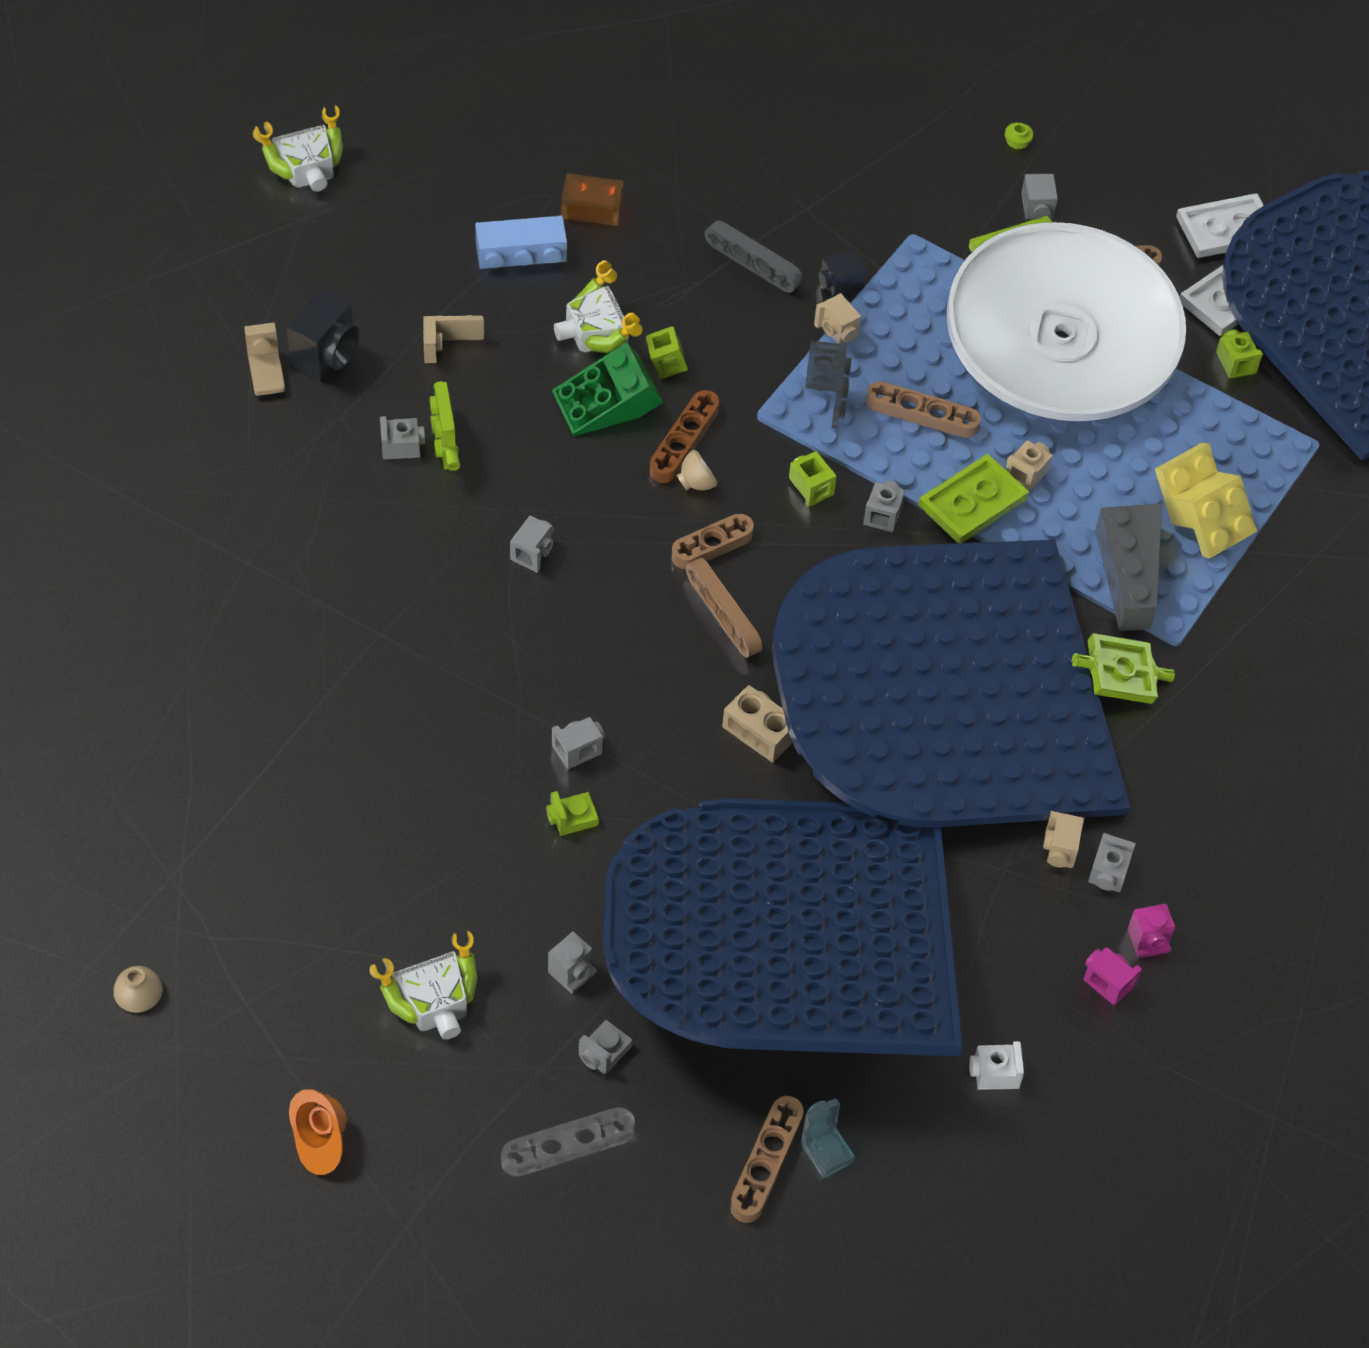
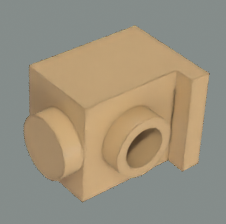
(838, 319)
(1032, 460)
(1062, 839)

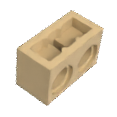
(757, 727)

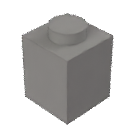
(1039, 196)

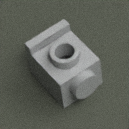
(401, 438)
(886, 500)
(531, 543)
(578, 741)
(1111, 863)
(571, 962)

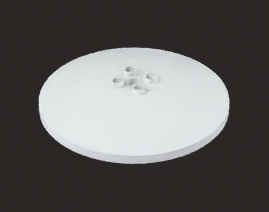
(1076, 280)

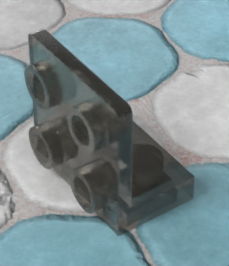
(826, 373)

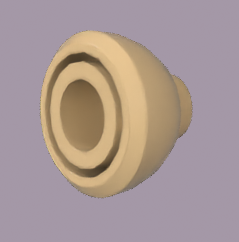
(696, 473)
(137, 989)

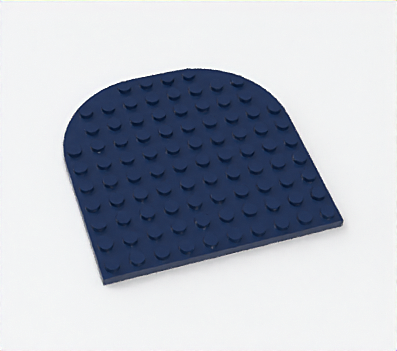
(1303, 295)
(945, 685)
(785, 929)

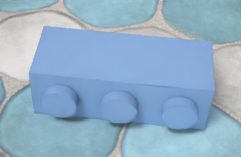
(521, 242)

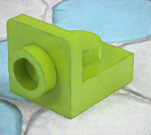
(571, 813)

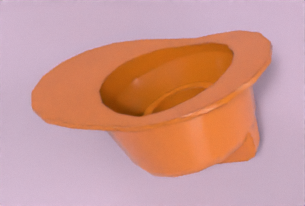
(317, 1130)

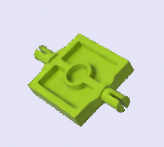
(443, 427)
(1122, 668)

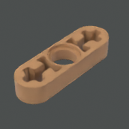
(719, 530)

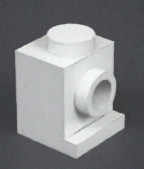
(997, 1066)

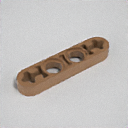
(921, 414)
(724, 607)
(769, 1159)

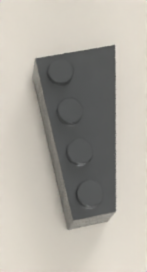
(1130, 558)

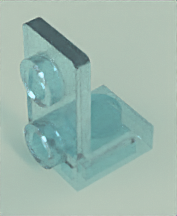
(823, 1140)

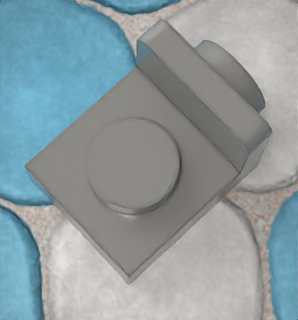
(604, 1047)

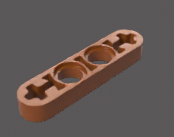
(687, 437)

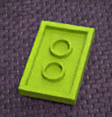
(973, 498)

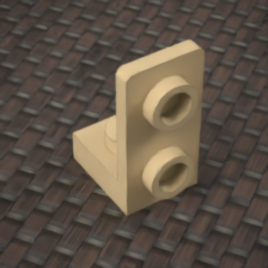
(449, 328)
(264, 359)

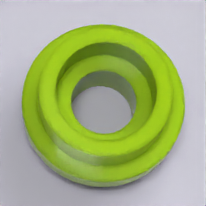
(1018, 135)

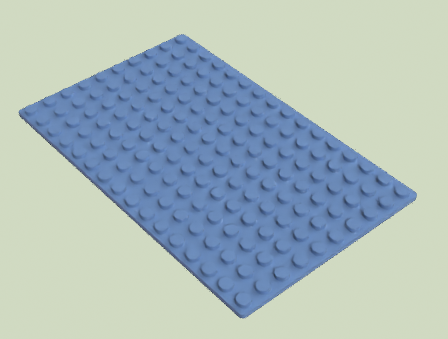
(1092, 462)

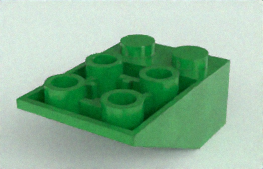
(608, 392)

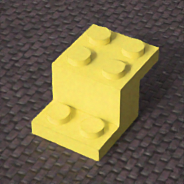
(1206, 500)

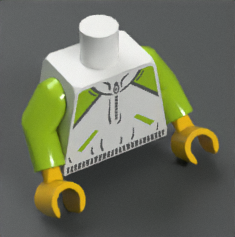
(305, 155)
(596, 318)
(432, 991)

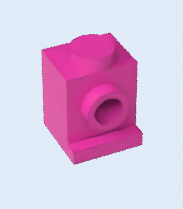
(1151, 930)
(1111, 975)

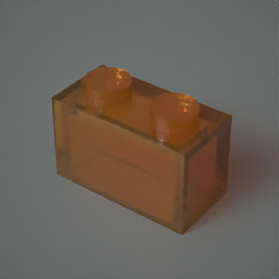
(592, 199)

